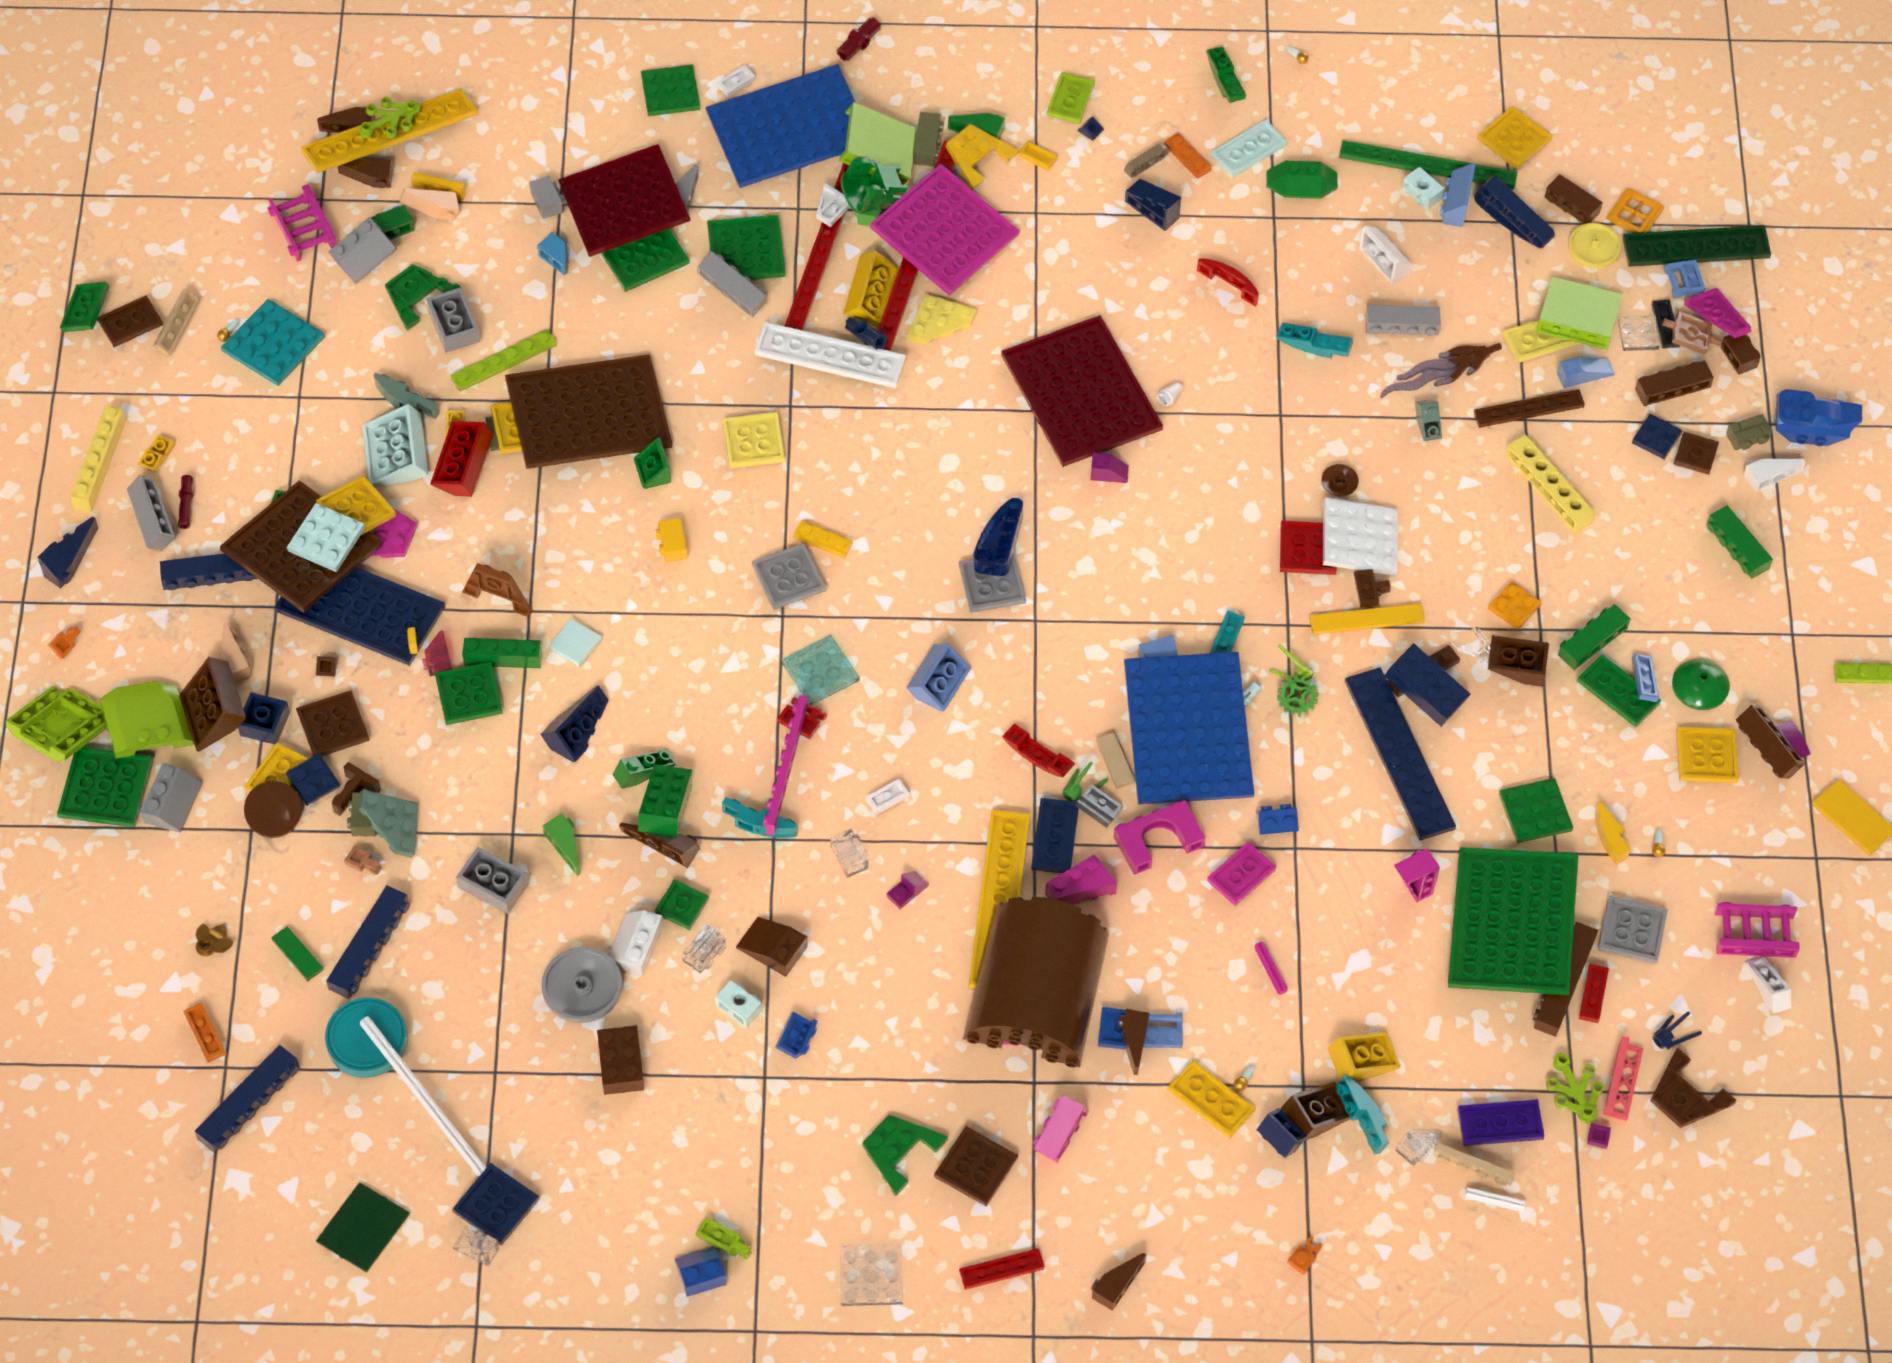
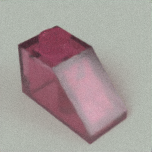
(437, 655)

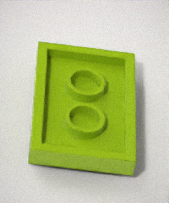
(1070, 98)

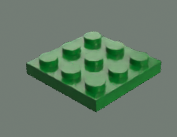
(670, 90)
(468, 693)
(1536, 810)

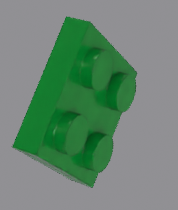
(681, 904)

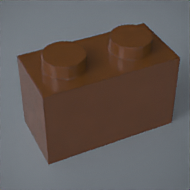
(1740, 353)

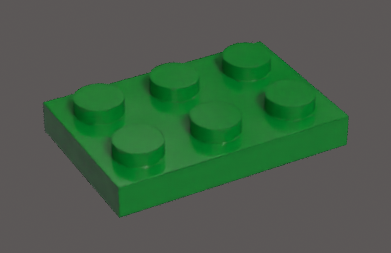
(84, 307)

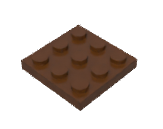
(332, 724)
(976, 1166)

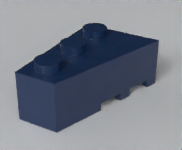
(1154, 203)

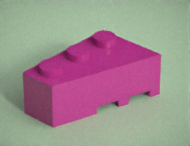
(1419, 874)
(1082, 882)

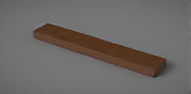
(1529, 408)

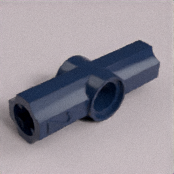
(865, 332)

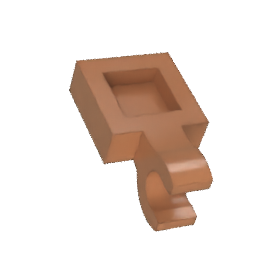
(360, 859)

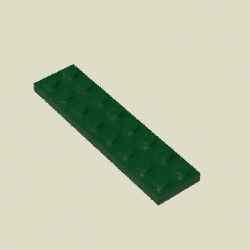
(1697, 245)

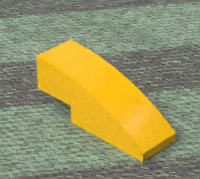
(1611, 834)

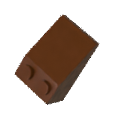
(1519, 659)
(773, 945)
(1316, 1110)

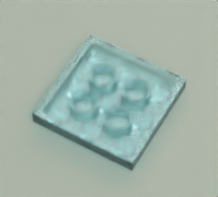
(820, 670)

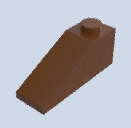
(344, 120)
(369, 172)
(1133, 1033)
(1115, 1282)

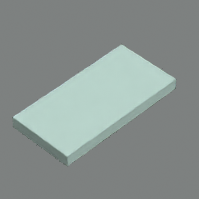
(1248, 148)

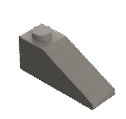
(687, 185)

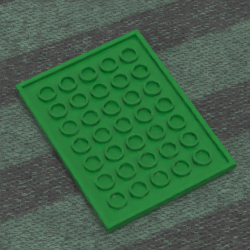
(1513, 921)

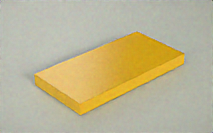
(1853, 817)
(1211, 1099)

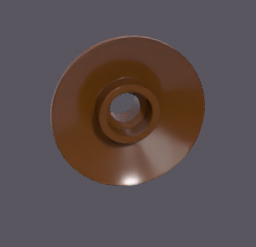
(1340, 474)

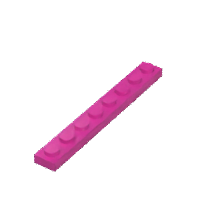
(783, 771)

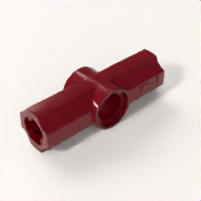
(858, 39)

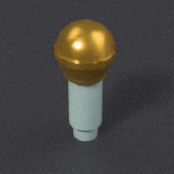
(1302, 57)
(224, 334)
(1658, 849)
(1241, 1083)

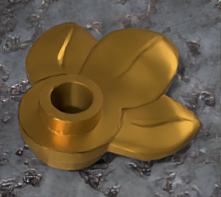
(214, 938)

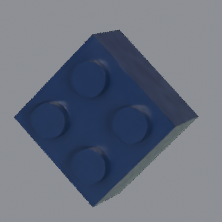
(264, 718)

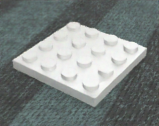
(1360, 536)

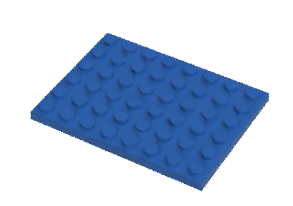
(784, 125)
(1188, 728)

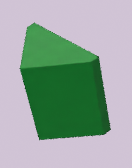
(653, 465)

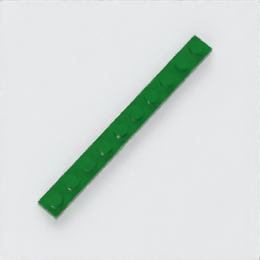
(1411, 161)

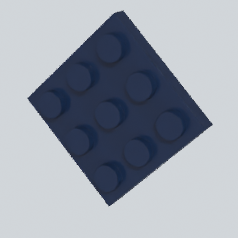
(496, 1204)

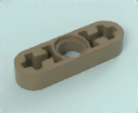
(1146, 160)

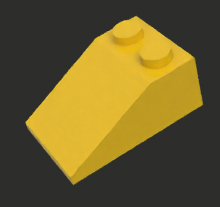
(1363, 1056)

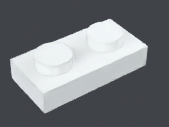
(736, 81)
(887, 796)

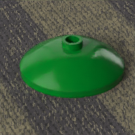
(1699, 692)

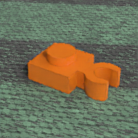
(1304, 1257)

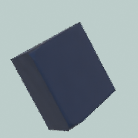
(1090, 128)

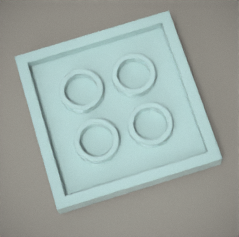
(326, 537)

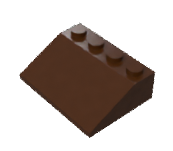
(212, 703)

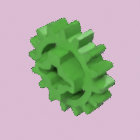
(1292, 700)

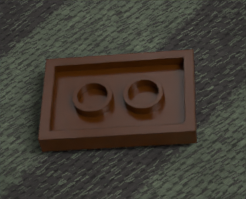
(130, 321)

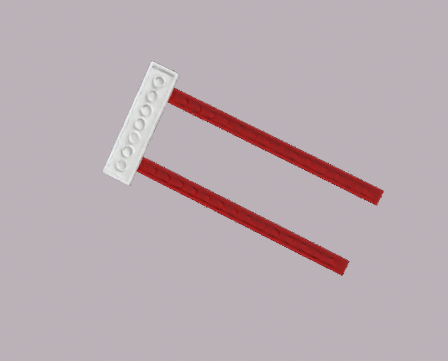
(834, 355)

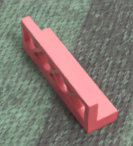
(1617, 1075)

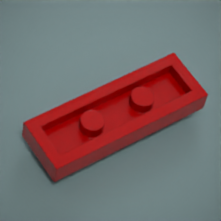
(1593, 993)

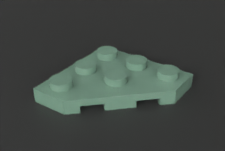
(392, 819)

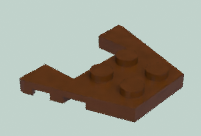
(1681, 1100)

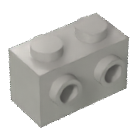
(546, 196)

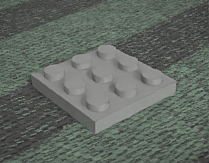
(788, 576)
(991, 591)
(1632, 929)

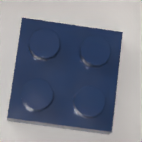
(1657, 436)
(313, 779)

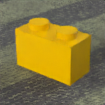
(672, 540)

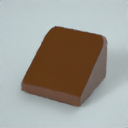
(326, 666)

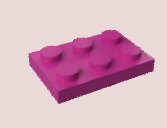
(1241, 873)

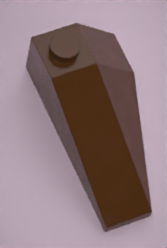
(679, 849)

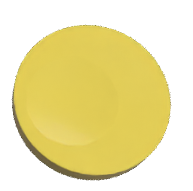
(1594, 246)

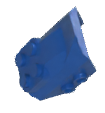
(1815, 419)

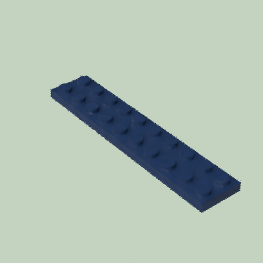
(1400, 754)

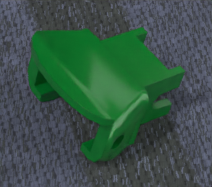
(869, 192)

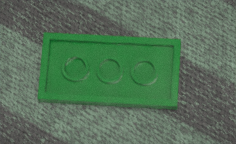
(1616, 690)

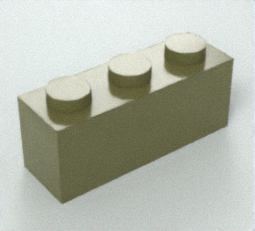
(927, 139)

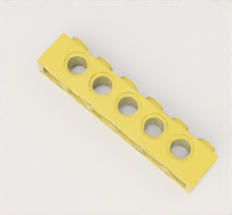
(1551, 492)

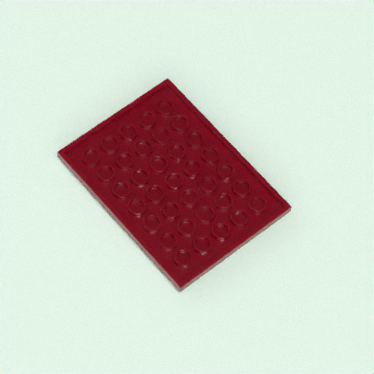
(1081, 390)

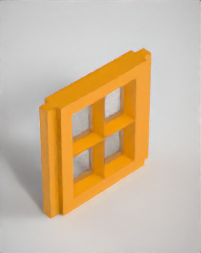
(1635, 212)

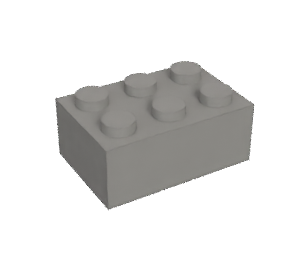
(453, 320)
(492, 880)

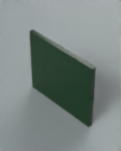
(362, 1227)

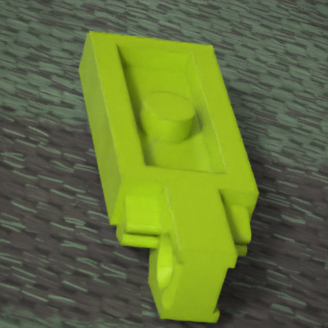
(723, 1238)

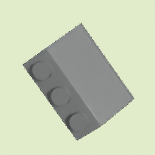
(362, 250)
(170, 798)

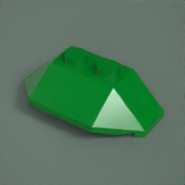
(1302, 179)

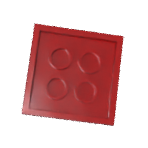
(1303, 548)

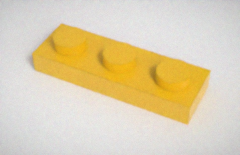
(426, 182)
(823, 539)

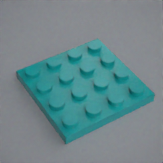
(272, 342)

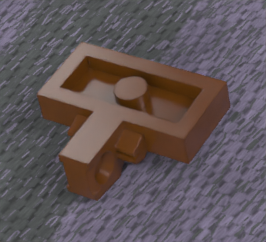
(1369, 588)

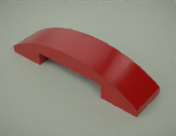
(1232, 276)
(1036, 753)

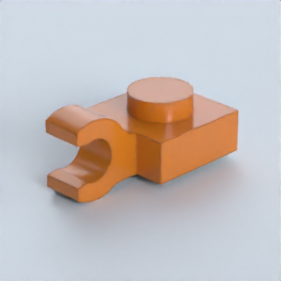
(62, 642)

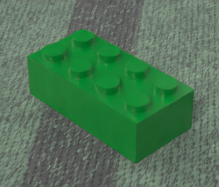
(665, 800)

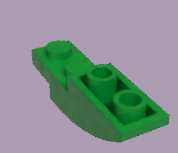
(1224, 75)

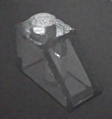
(477, 1246)

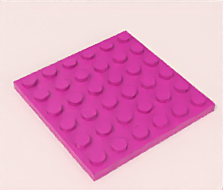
(944, 229)

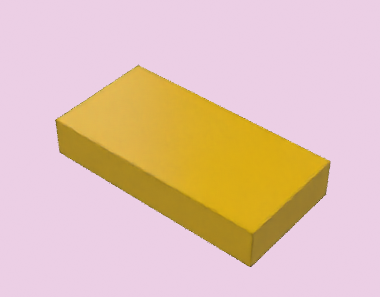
(1038, 155)

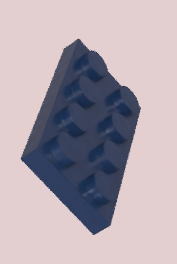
(1055, 835)

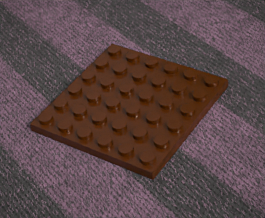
(263, 550)

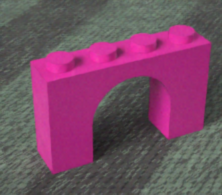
(1175, 818)

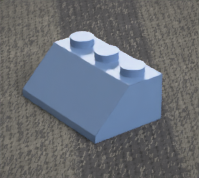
(1457, 196)
(939, 676)

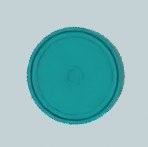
(352, 1047)

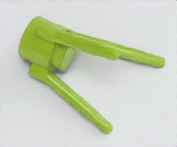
(1301, 671)

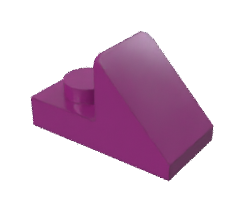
(907, 889)

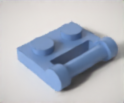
(1690, 277)
(1164, 1035)

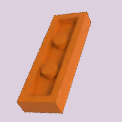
(1188, 155)
(204, 1032)

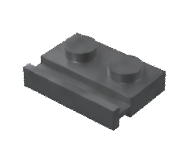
(1099, 805)

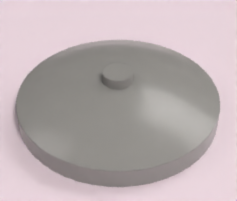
(581, 985)

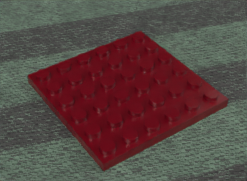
(624, 200)

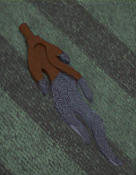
(1451, 368)

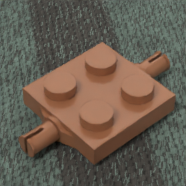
(1691, 332)

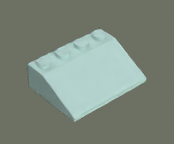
(395, 447)

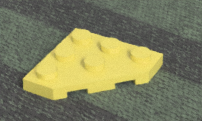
(939, 319)

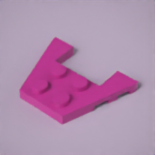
(395, 536)

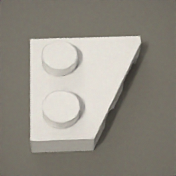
(831, 205)

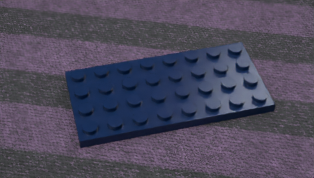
(371, 614)

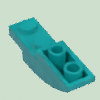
(1310, 341)
(751, 821)
(1364, 1109)

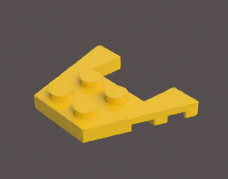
(971, 147)

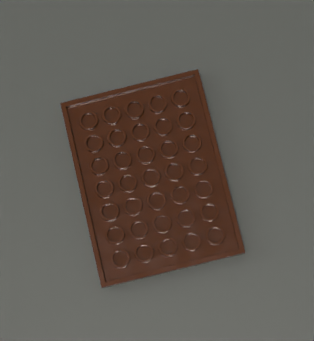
(587, 411)

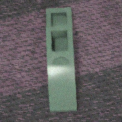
(398, 395)

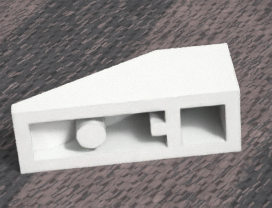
(1771, 471)
(1770, 985)

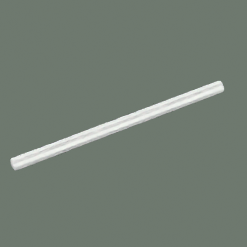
(422, 1095)

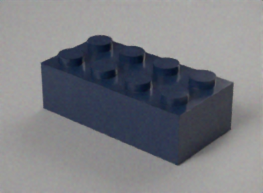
(1427, 685)

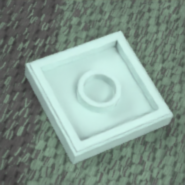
(575, 642)

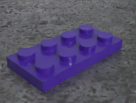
(1500, 1122)

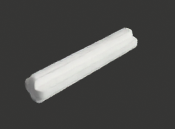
(1495, 1199)

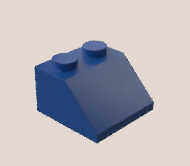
(701, 1271)

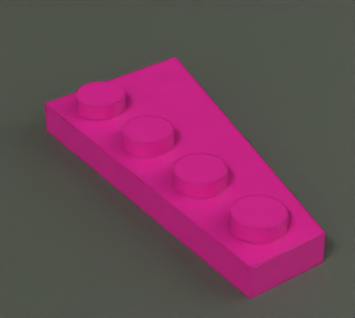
(1719, 311)

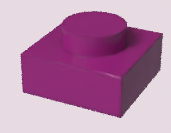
(1598, 1135)

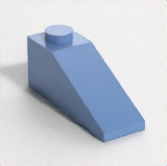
(1583, 370)

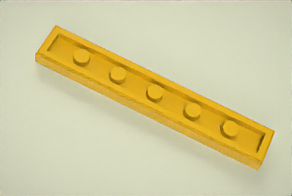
(1367, 619)

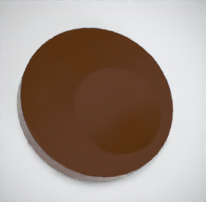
(272, 809)

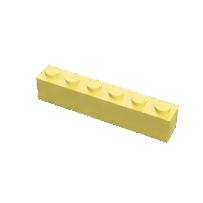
(98, 458)

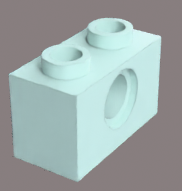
(1423, 188)
(744, 1013)

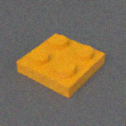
(1514, 605)

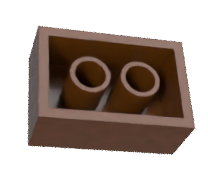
(620, 1060)

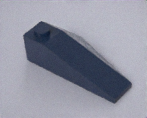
(62, 559)
(573, 728)

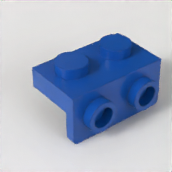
(1277, 820)
(796, 1035)

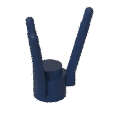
(1664, 1036)

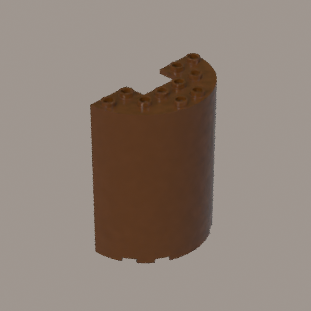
(1038, 978)

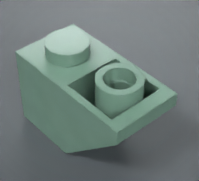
(1428, 419)

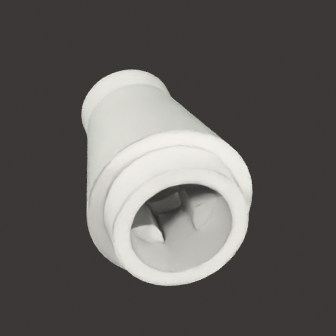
(1169, 394)

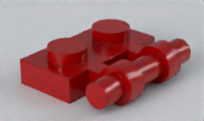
(810, 723)

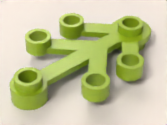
(408, 108)
(1575, 1091)

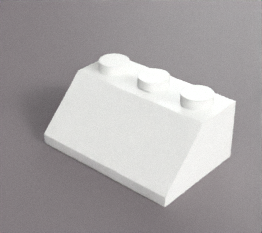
(1384, 254)
(636, 941)

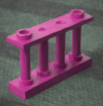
(314, 210)
(1747, 945)

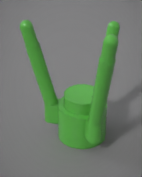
(1073, 790)

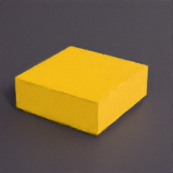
(412, 640)

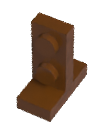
(358, 781)

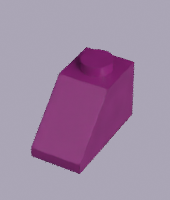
(1108, 468)

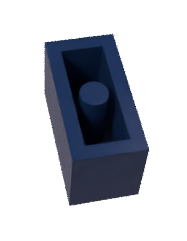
(1281, 1132)

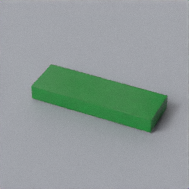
(297, 953)

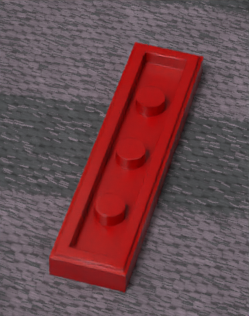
(1001, 1269)

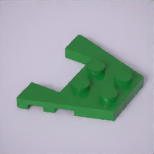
(410, 288)
(892, 1142)

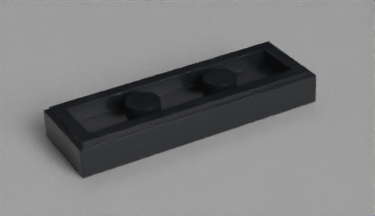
(1661, 310)

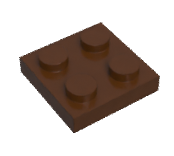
(1696, 453)

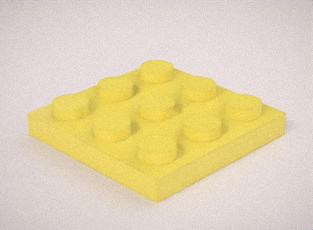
(753, 440)

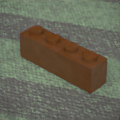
(1674, 383)
(1770, 742)

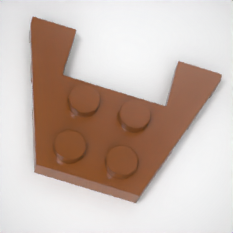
(498, 584)

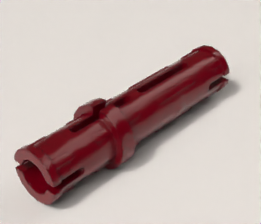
(186, 495)

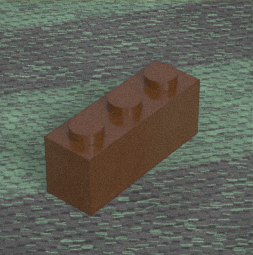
(1573, 199)

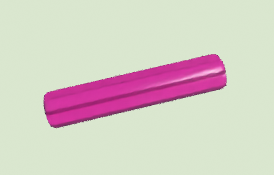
(1270, 967)

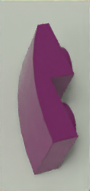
(1795, 738)

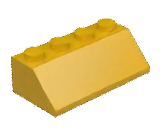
(871, 288)

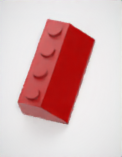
(462, 458)

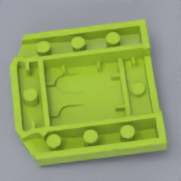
(145, 718)
(58, 723)

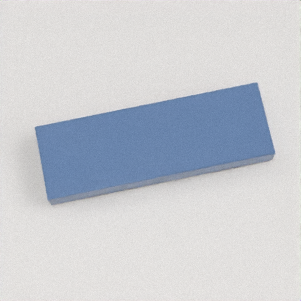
(1645, 677)

